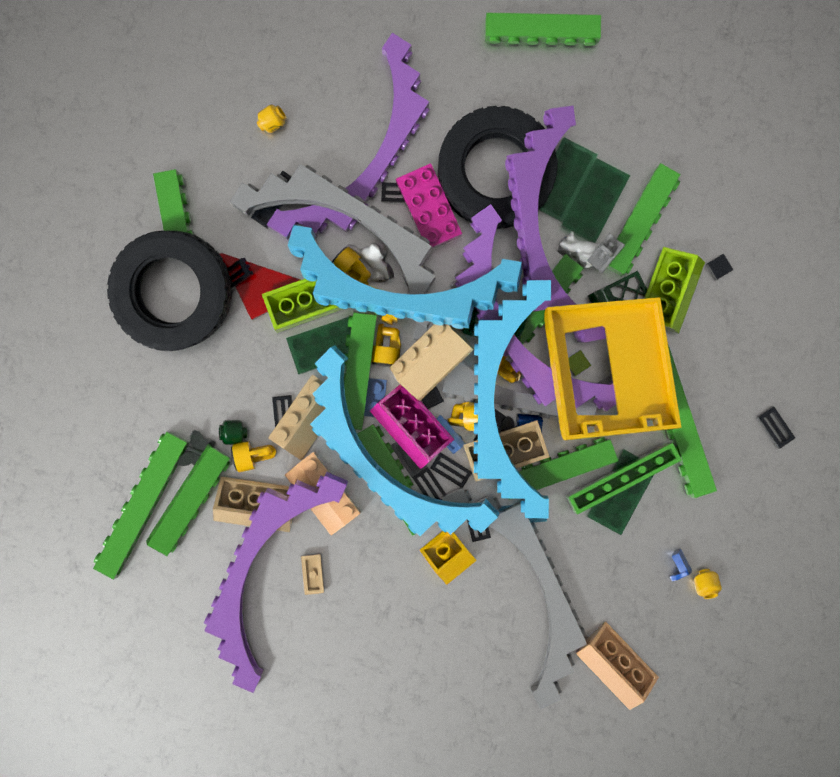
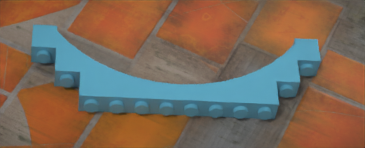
(446, 307)
(492, 341)
(414, 508)

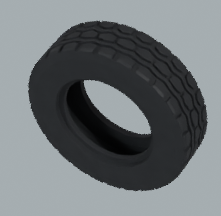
(468, 132)
(126, 297)

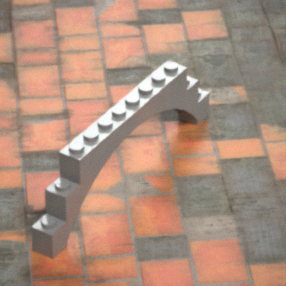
(312, 189)
(462, 379)
(563, 627)

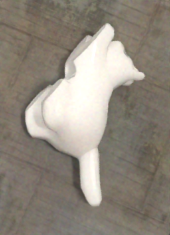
(578, 249)
(375, 257)

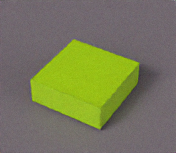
(578, 363)

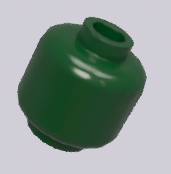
(232, 432)

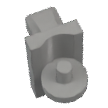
(606, 253)

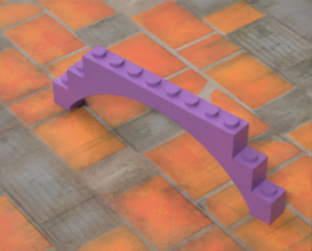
(406, 114)
(525, 181)
(535, 373)
(227, 616)

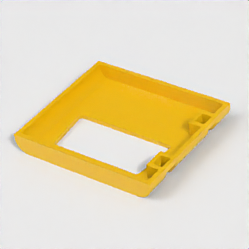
(637, 362)

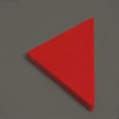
(258, 284)

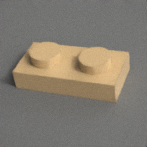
(312, 574)

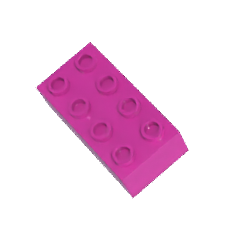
(428, 206)
(411, 425)

